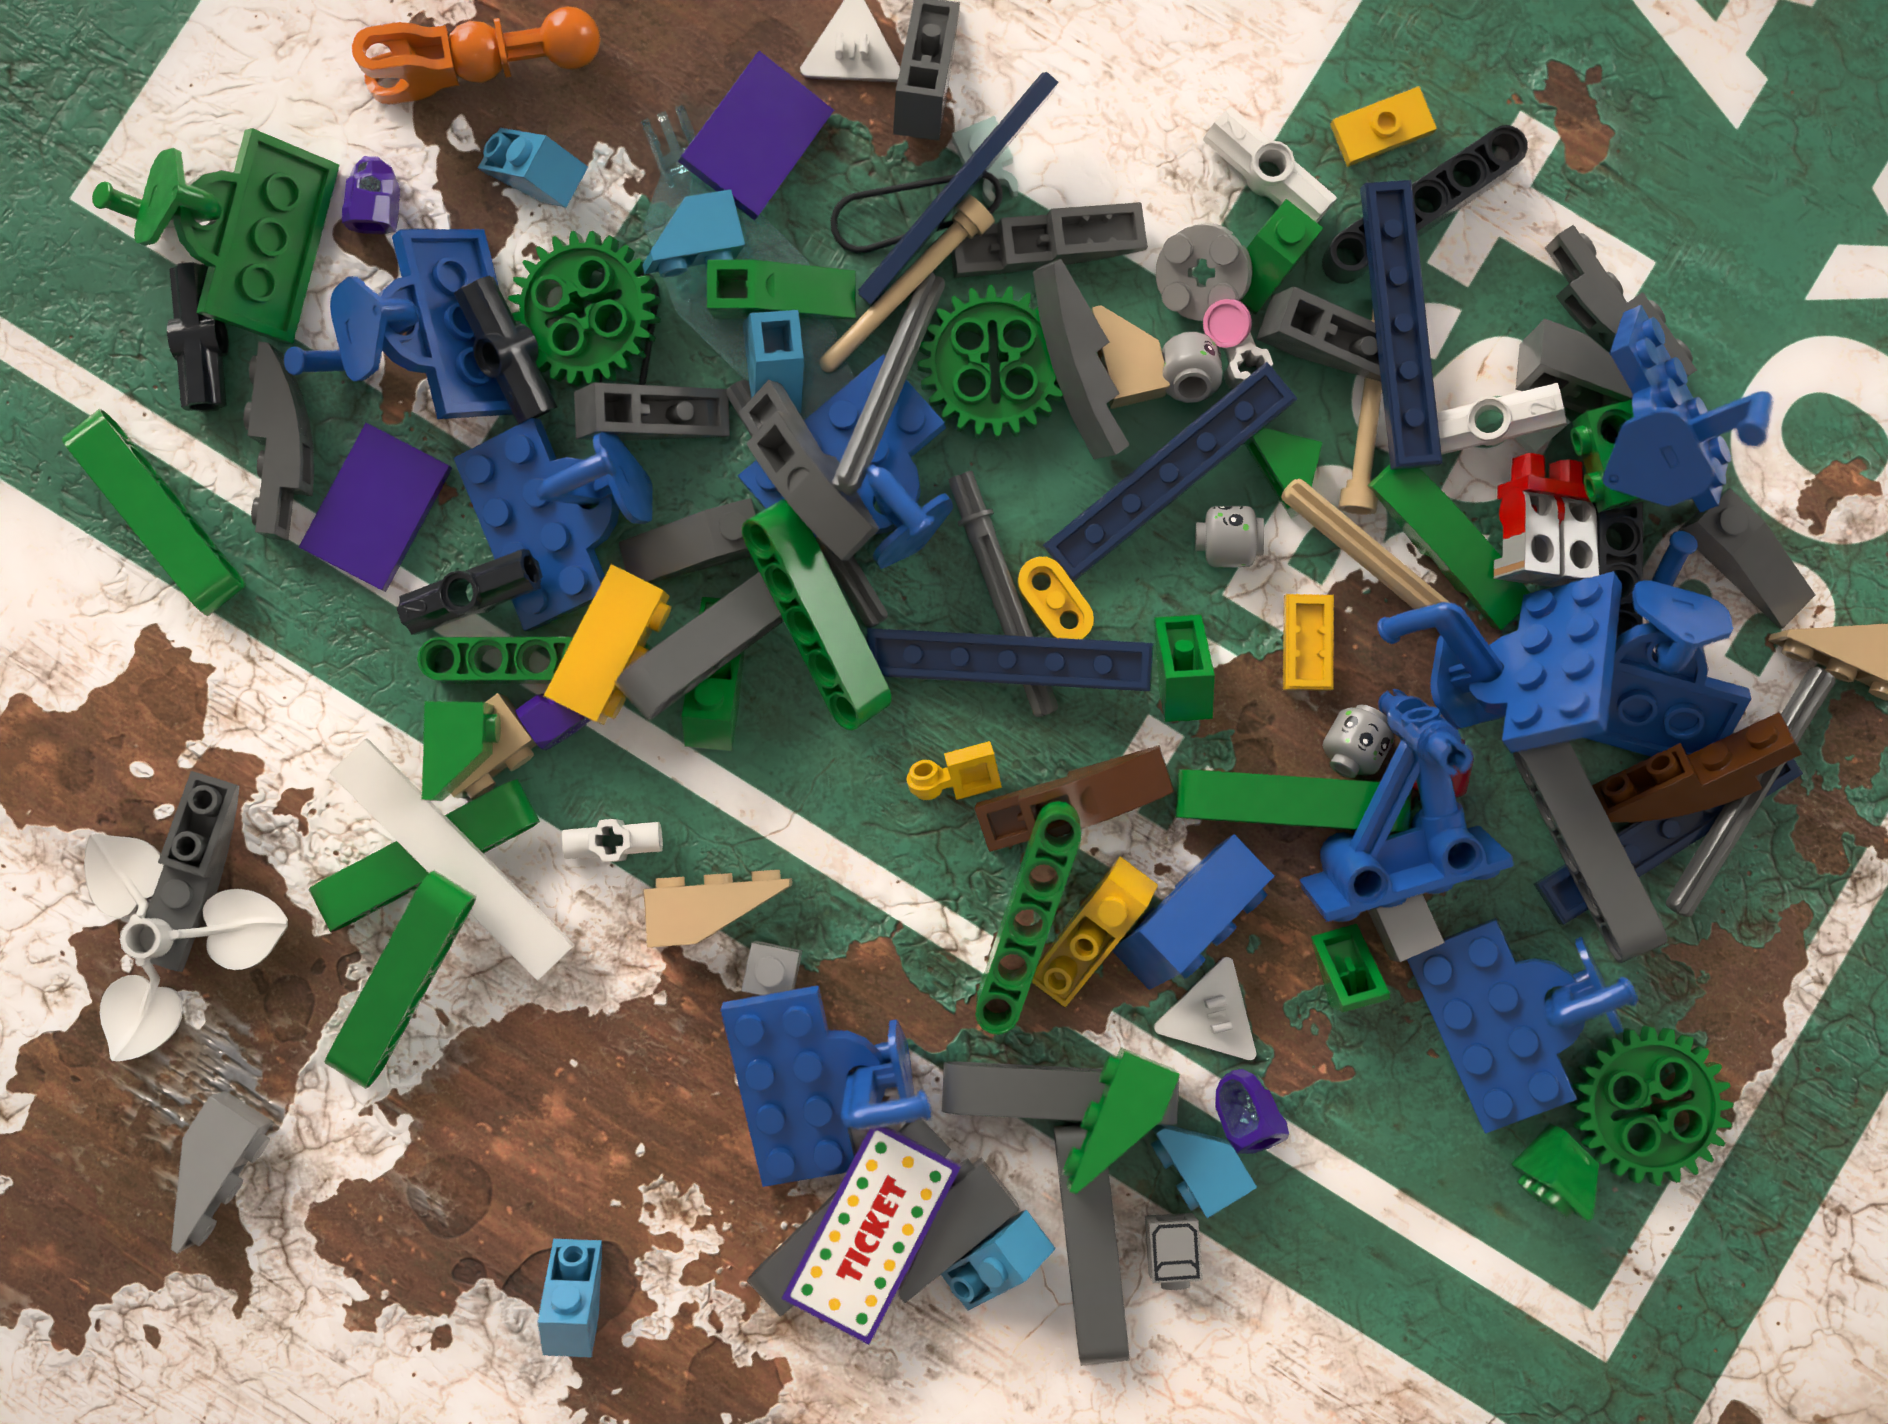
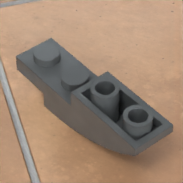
(1596, 296)
(282, 424)
(804, 472)
(193, 860)

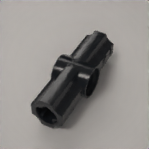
(196, 342)
(505, 349)
(491, 584)

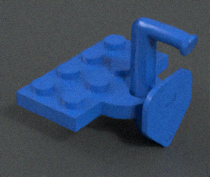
(423, 306)
(1672, 441)
(892, 473)
(541, 505)
(1544, 677)
(1667, 693)
(1504, 1026)
(813, 1083)

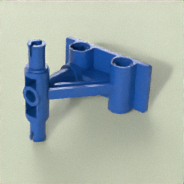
(1430, 856)

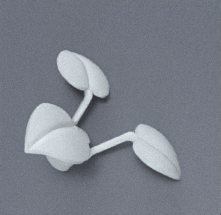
(239, 931)

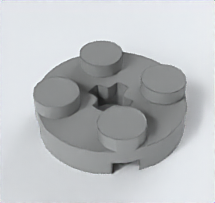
(1182, 252)

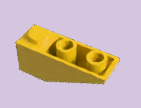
(1094, 931)

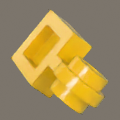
(967, 771)

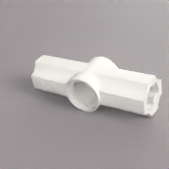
(1246, 147)
(1522, 415)

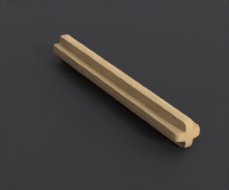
(1359, 545)

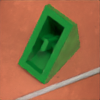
(1283, 459)
(1348, 969)

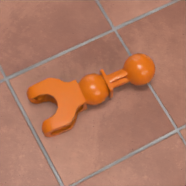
(432, 59)

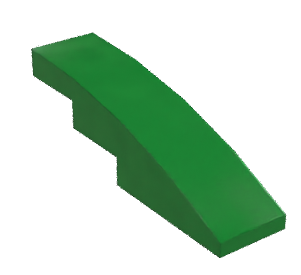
(1450, 541)

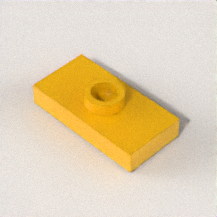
(1383, 126)
(1308, 642)

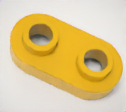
(1056, 600)

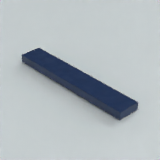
(958, 188)
(1401, 324)
(1170, 471)
(1012, 659)
(1646, 847)

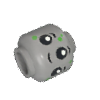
(1192, 367)
(1230, 536)
(1358, 741)

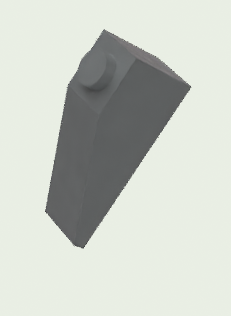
(926, 69)
(1321, 333)
(1574, 361)
(651, 412)
(689, 543)
(1750, 557)
(967, 1216)

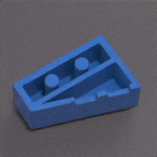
(1195, 914)

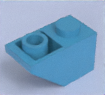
(533, 165)
(699, 231)
(775, 352)
(1207, 1165)
(999, 1261)
(571, 1298)

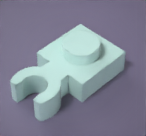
(967, 142)

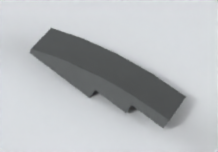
(1063, 234)
(1072, 344)

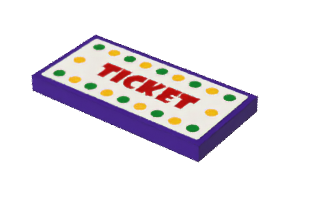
(871, 1232)

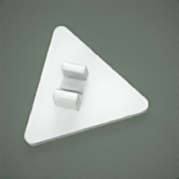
(852, 48)
(1212, 1014)

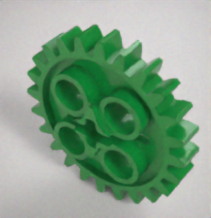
(571, 269)
(952, 363)
(1661, 1145)

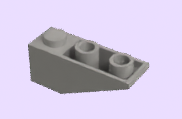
(211, 1160)

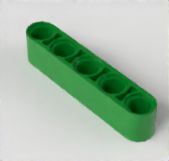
(153, 512)
(816, 615)
(515, 659)
(1278, 800)
(395, 873)
(1027, 940)
(400, 979)

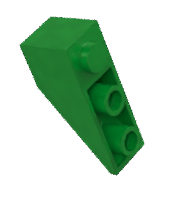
(760, 286)
(713, 705)
(1129, 1107)
(1559, 1173)

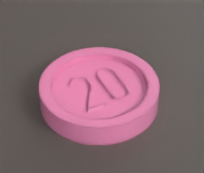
(1227, 322)

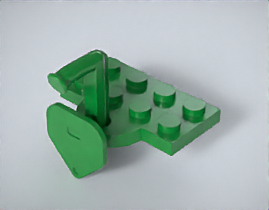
(258, 232)

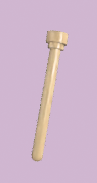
(969, 220)
(1357, 496)

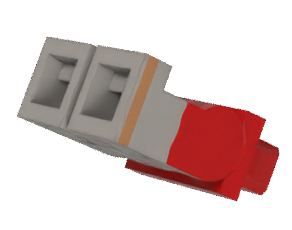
(1546, 524)

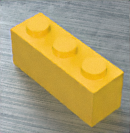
(608, 643)

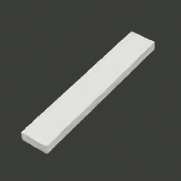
(444, 848)

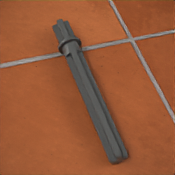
(996, 574)

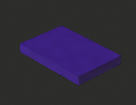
(756, 135)
(375, 507)

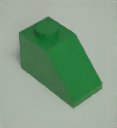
(1277, 252)
(1184, 668)
(455, 744)

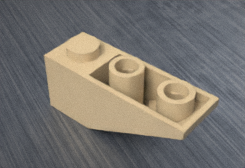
(1846, 651)
(693, 913)

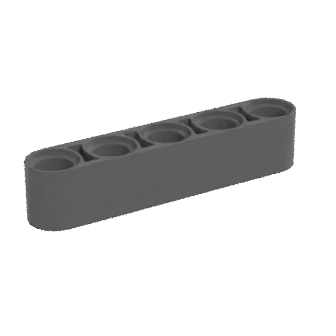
(700, 648)
(1591, 850)
(1027, 1091)
(1092, 1260)
(776, 1271)

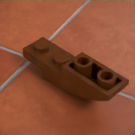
(1684, 784)
(1094, 791)

